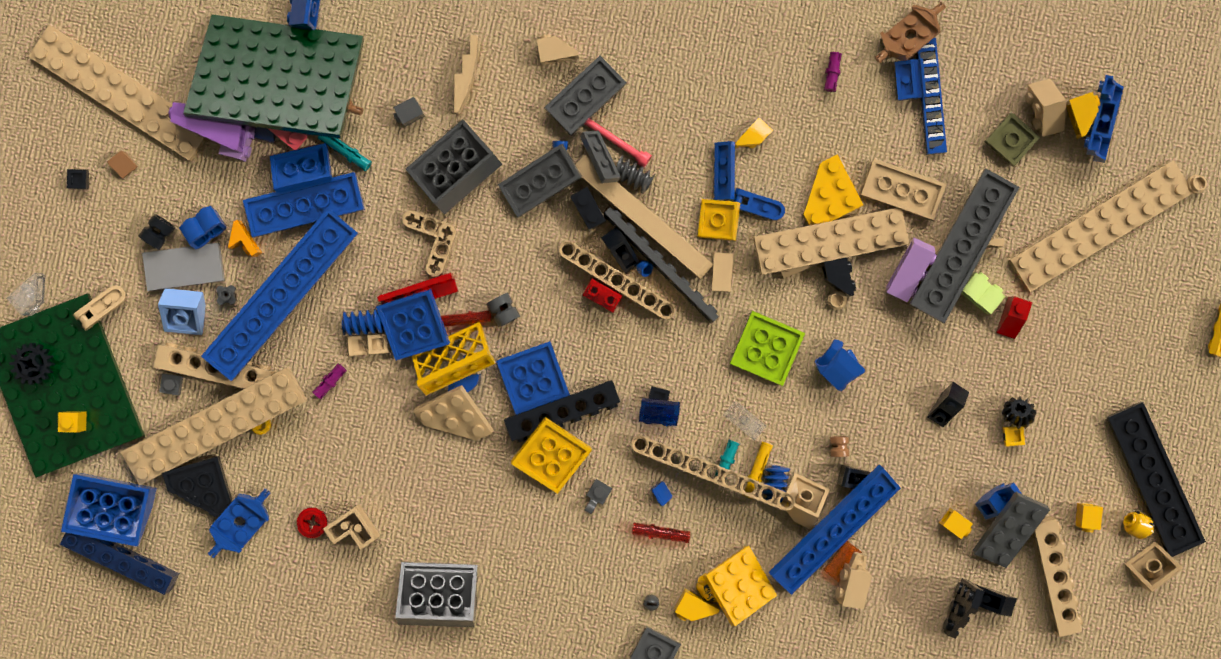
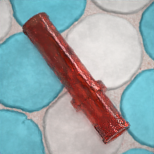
(462, 319)
(652, 531)

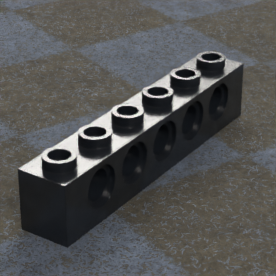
(607, 389)

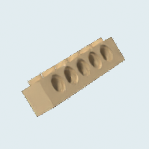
(166, 360)
(1072, 622)

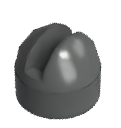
(651, 599)

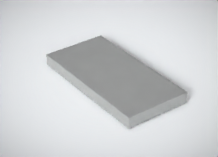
(183, 267)

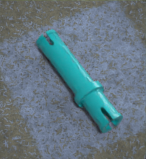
(351, 154)

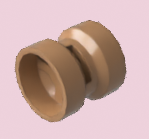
(839, 446)

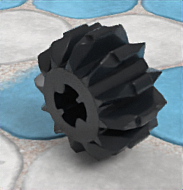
(1019, 412)

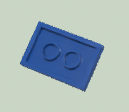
(300, 167)

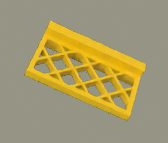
(455, 370)

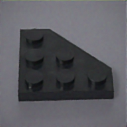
(201, 485)
(966, 602)

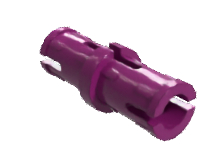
(832, 71)
(329, 381)

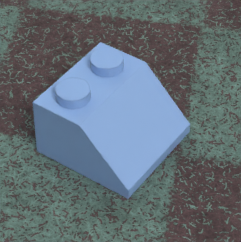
(182, 311)

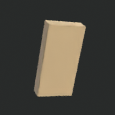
(722, 272)

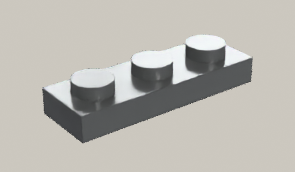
(600, 156)

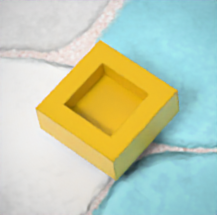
(1013, 436)

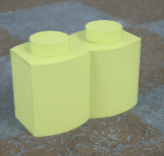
(982, 293)

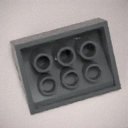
(453, 166)
(437, 594)

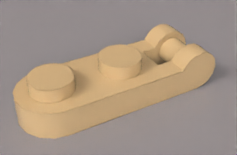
(100, 306)

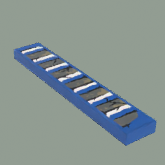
(932, 105)

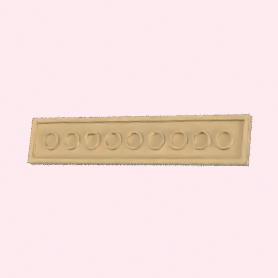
(114, 90)
(1100, 226)
(214, 425)

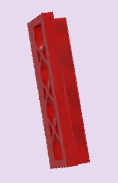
(440, 287)

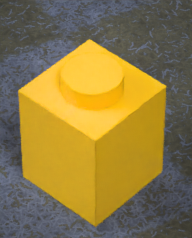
(72, 421)
(1089, 517)
(956, 523)

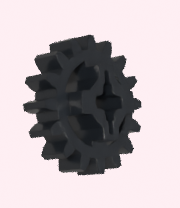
(38, 357)

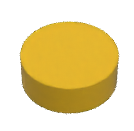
(262, 428)

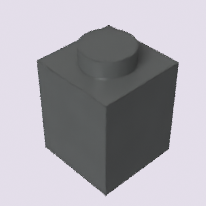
(408, 112)

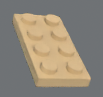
(903, 189)

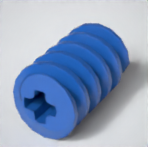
(360, 322)
(776, 480)

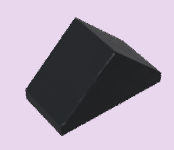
(850, 476)

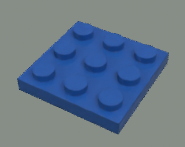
(413, 324)
(533, 377)

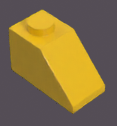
(694, 607)

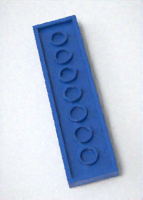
(834, 529)

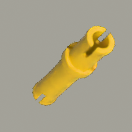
(758, 466)

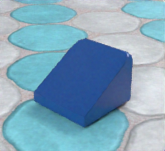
(661, 493)

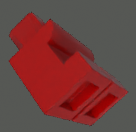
(602, 295)

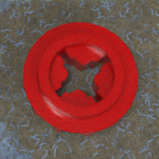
(304, 527)

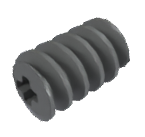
(633, 175)

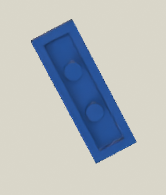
(724, 171)

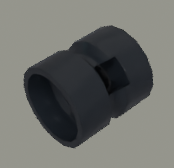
(154, 238)

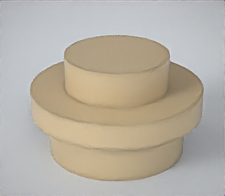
(1196, 184)
(837, 300)

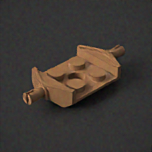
(921, 22)

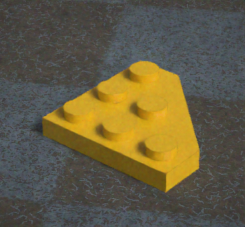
(831, 193)

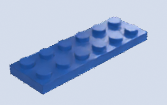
(303, 205)

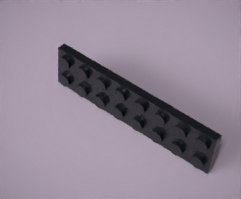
(1155, 479)

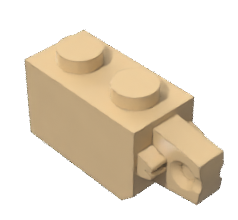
(854, 582)

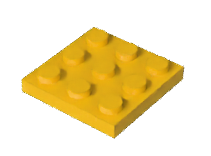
(551, 455)
(740, 585)

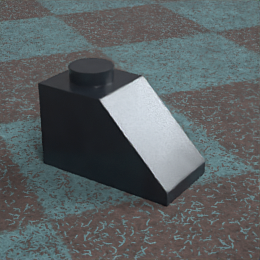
(620, 250)
(997, 601)

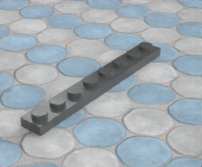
(666, 270)

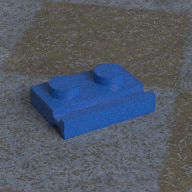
(910, 79)

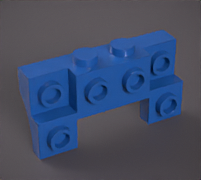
(1103, 126)

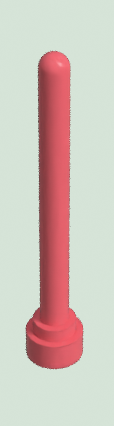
(641, 157)

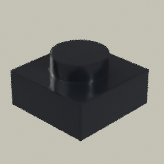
(77, 179)
(658, 393)

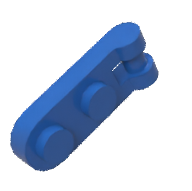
(760, 205)

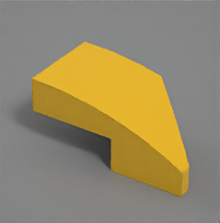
(754, 135)

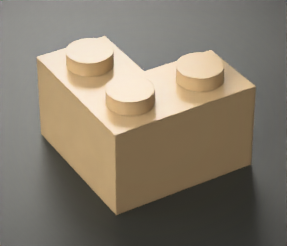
(1048, 107)
(354, 523)

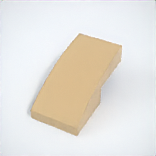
(367, 344)

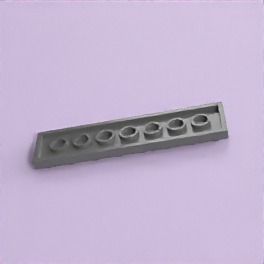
(964, 245)

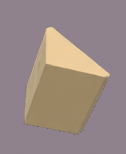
(1153, 567)

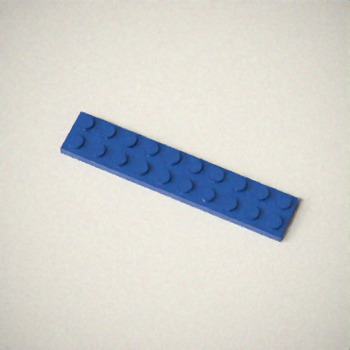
(279, 295)

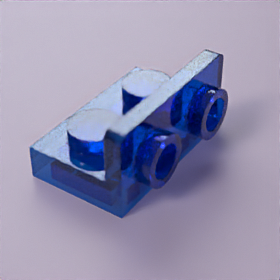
(659, 412)

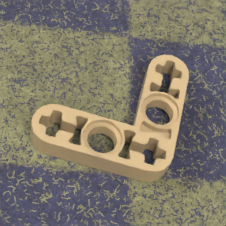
(438, 233)

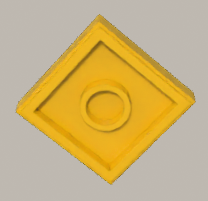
(718, 219)

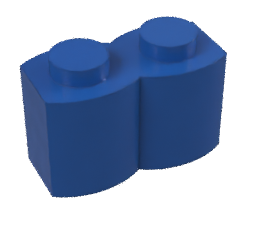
(202, 227)

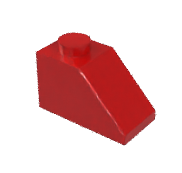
(1013, 316)

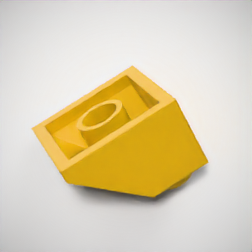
(1082, 112)

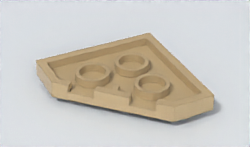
(454, 414)

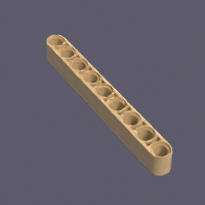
(645, 220)
(703, 472)

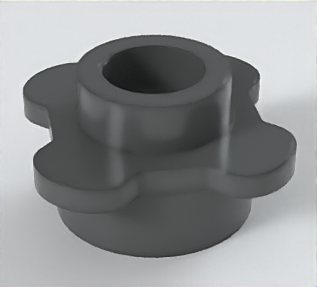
(230, 290)

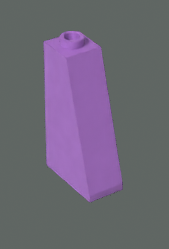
(224, 133)

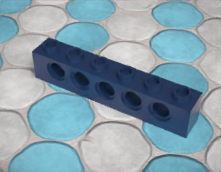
(123, 561)

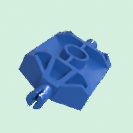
(234, 536)

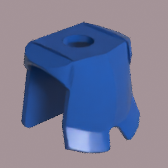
(839, 365)

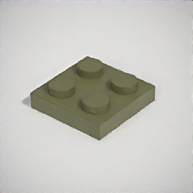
(1012, 139)

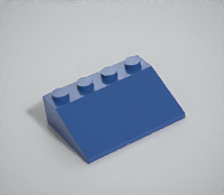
(108, 509)

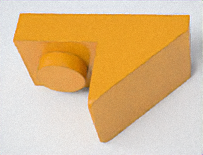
(241, 235)

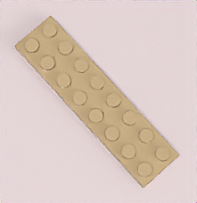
(830, 241)

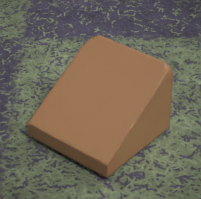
(122, 164)

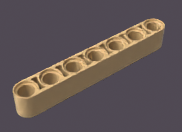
(610, 272)

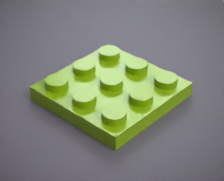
(767, 348)

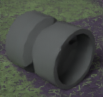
(506, 316)

